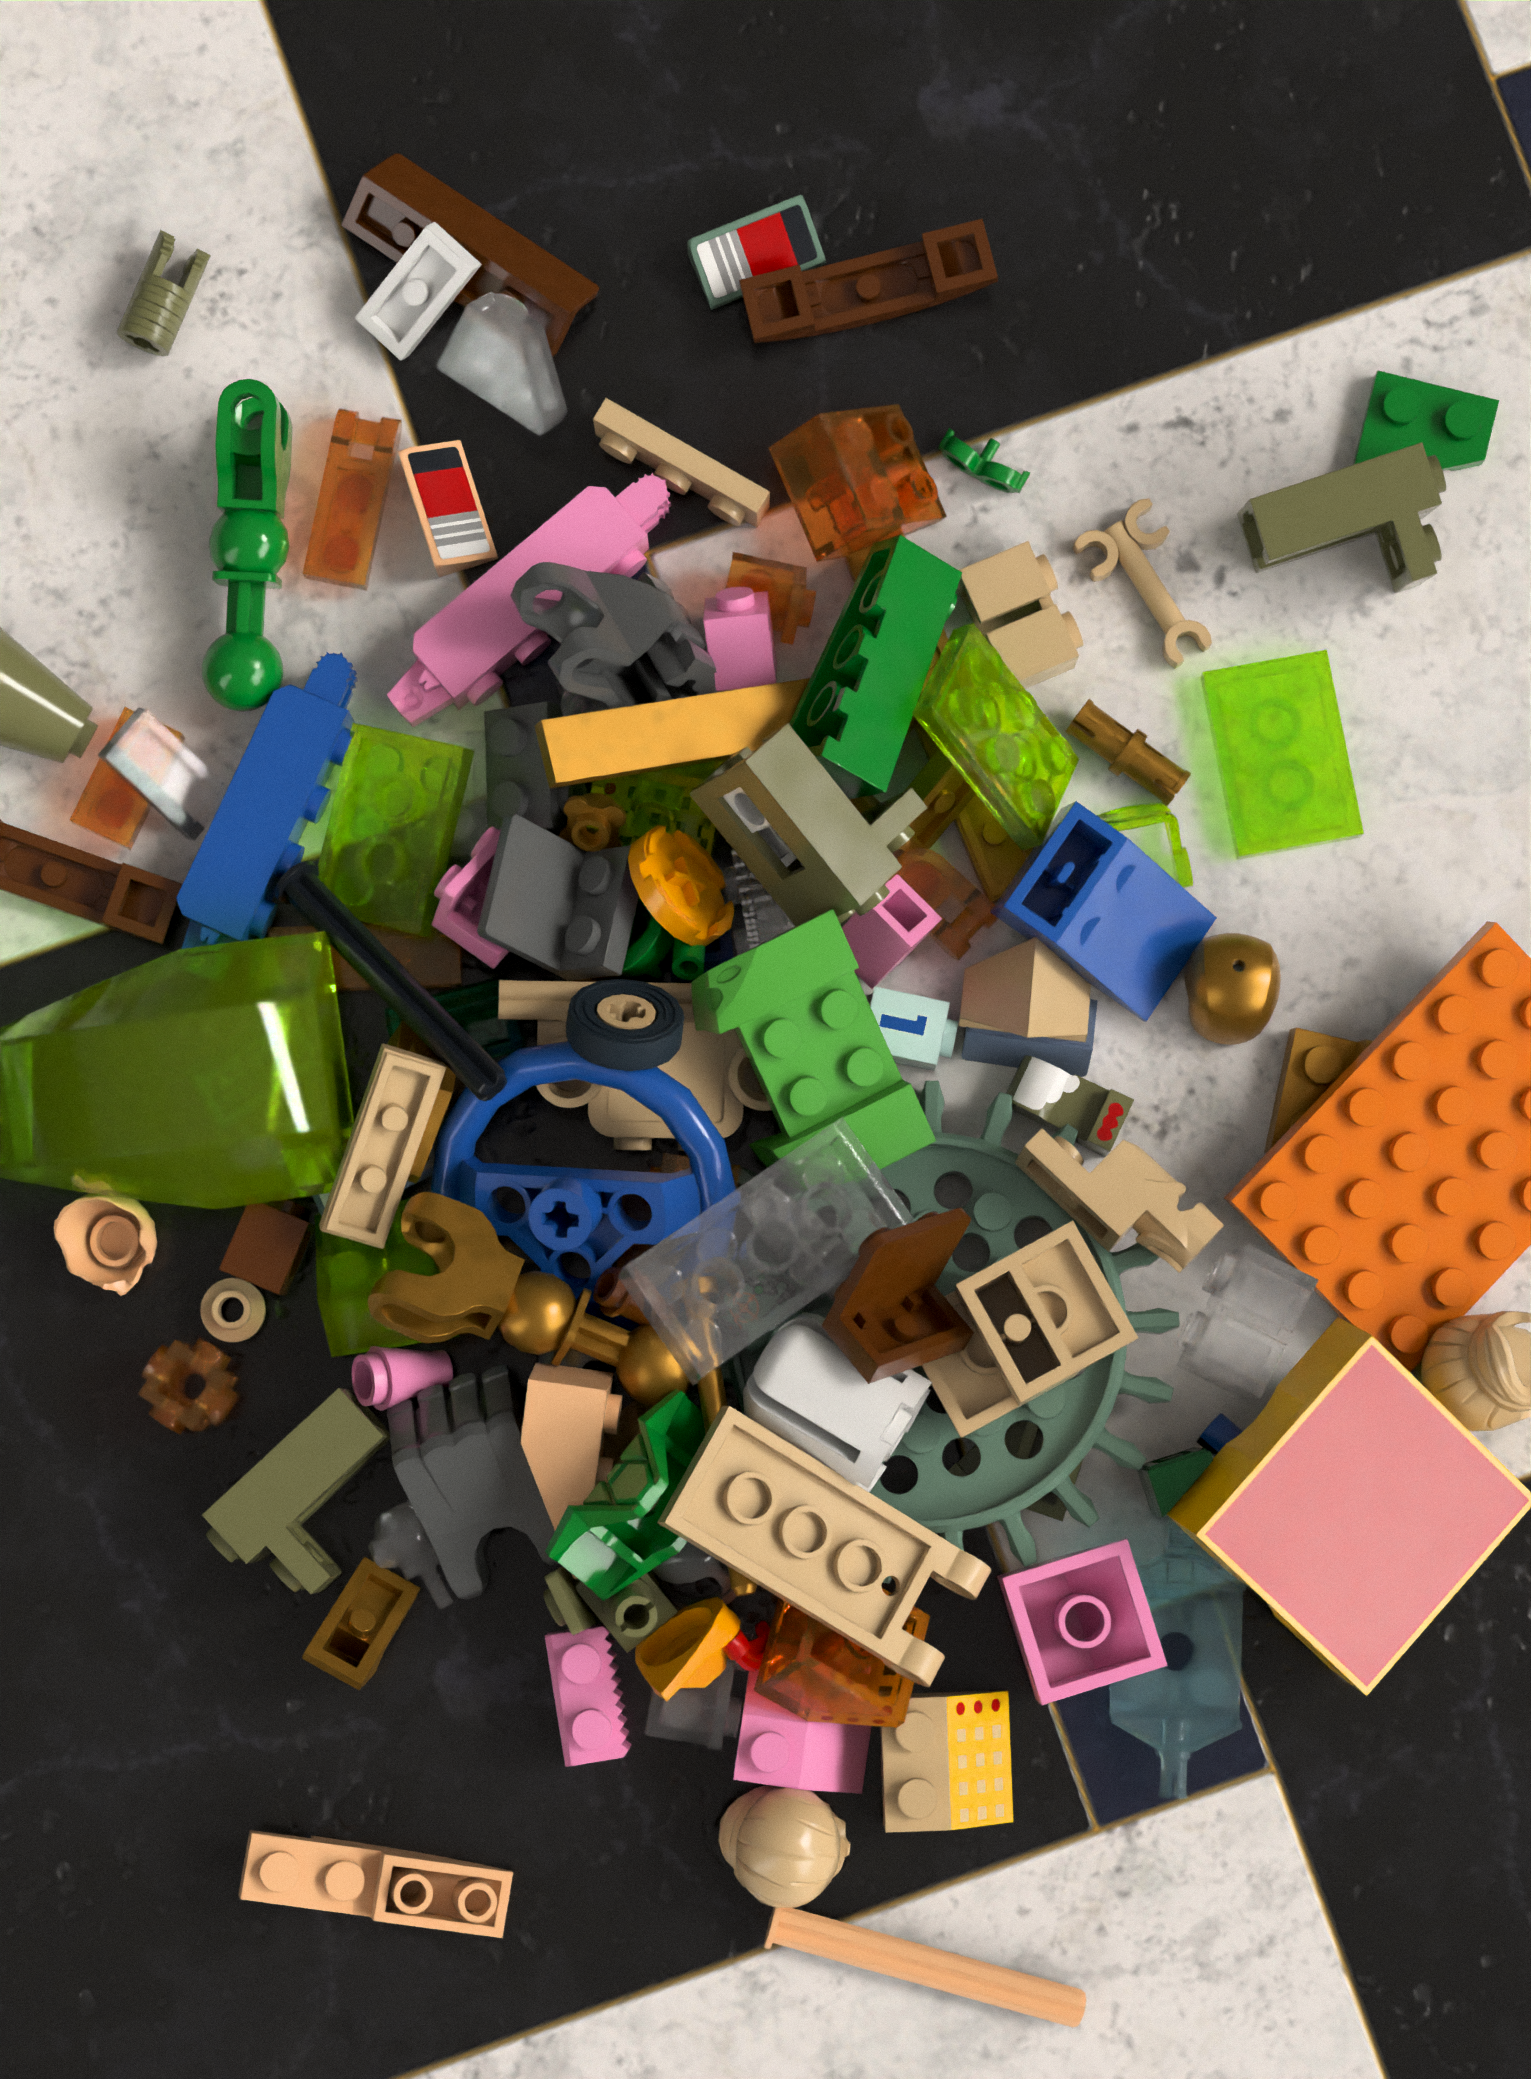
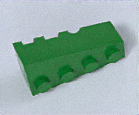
(876, 665)

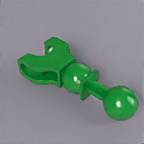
(248, 542)

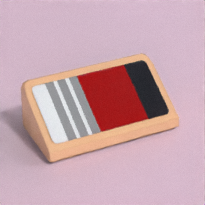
(448, 506)

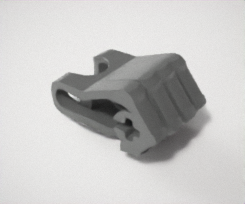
(616, 635)
(468, 1471)

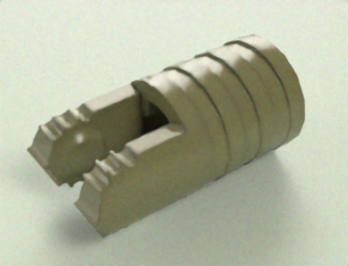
(159, 304)

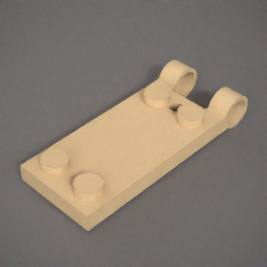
(816, 1540)

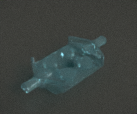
(1201, 1701)

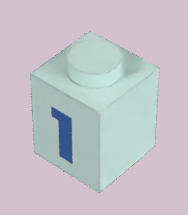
(914, 1027)

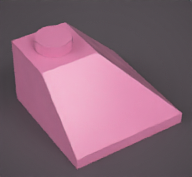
(798, 1753)

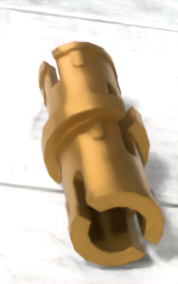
(1128, 752)

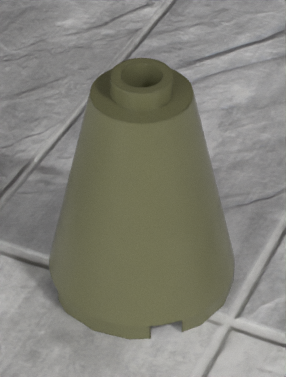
(38, 708)

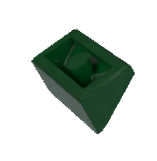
(1171, 1477)

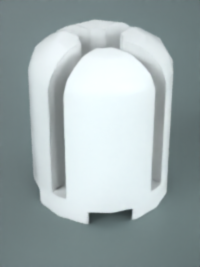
(825, 1406)

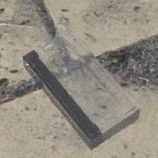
(165, 773)

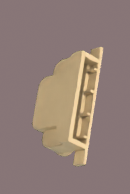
(706, 1063)

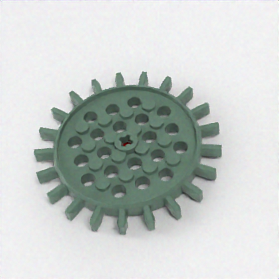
(1067, 1415)

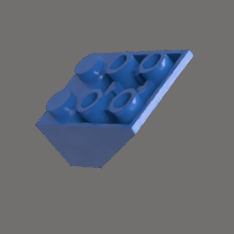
(1105, 910)

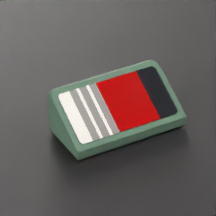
(754, 246)

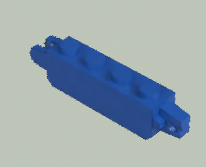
(268, 808)

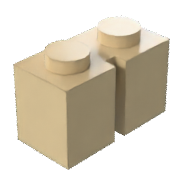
(1017, 616)

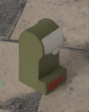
(1058, 1098)

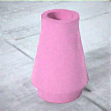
(396, 1375)

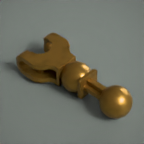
(533, 1310)

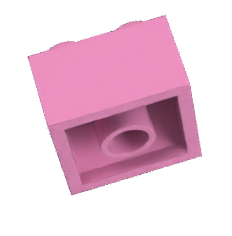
(1082, 1621)

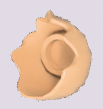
(106, 1240)

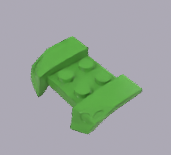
(812, 1042)

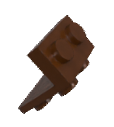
(889, 1308)

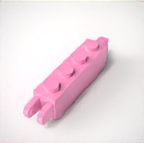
(481, 629)

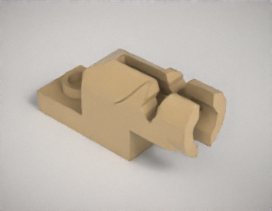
(1120, 1195)

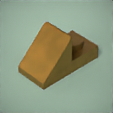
(361, 1624)

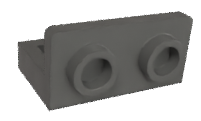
(517, 771)

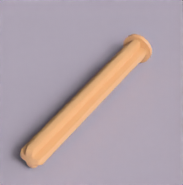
(926, 1966)

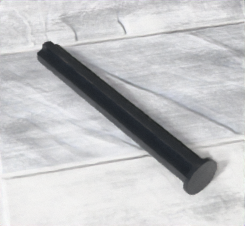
(391, 980)

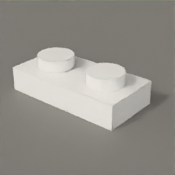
(417, 291)

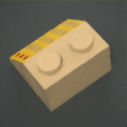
(948, 1763)

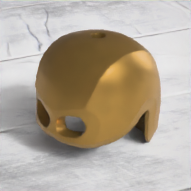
(1227, 1003)

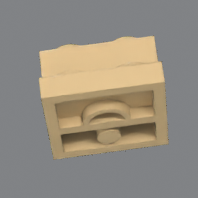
(1033, 1327)

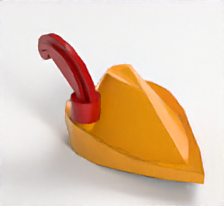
(695, 1648)

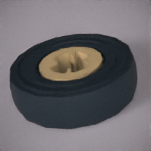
(624, 1024)

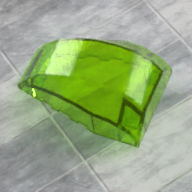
(184, 1079)

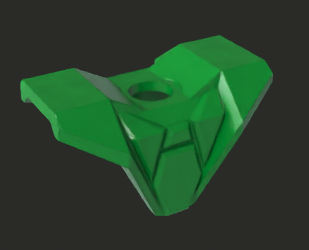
(611, 1534)

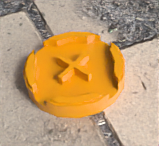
(680, 886)

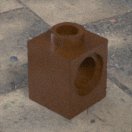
(269, 1245)

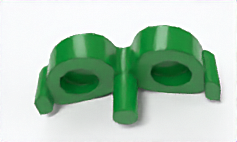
(981, 467)

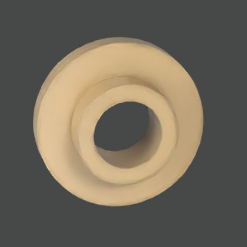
(253, 1313)

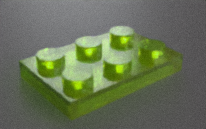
(996, 736)
(1281, 754)
(393, 826)

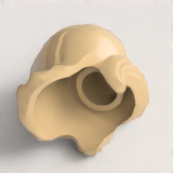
(1481, 1369)
(783, 1844)

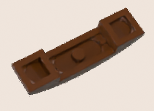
(869, 287)
(86, 885)

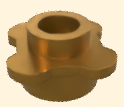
(597, 811)

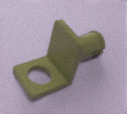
(632, 1611)

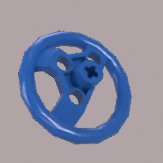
(580, 1206)

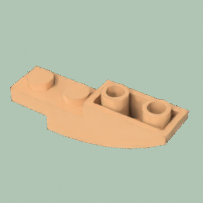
(376, 1883)

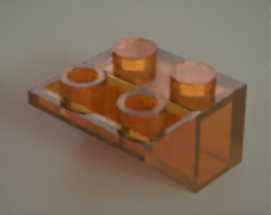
(856, 479)

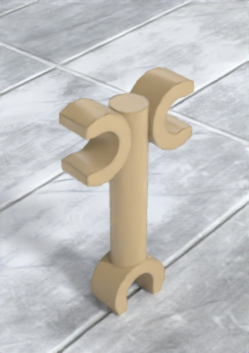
(1124, 543)

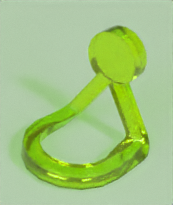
(1149, 814)

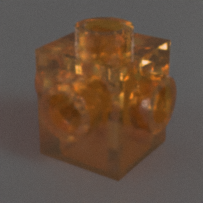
(166, 1380)

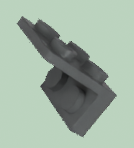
(559, 902)

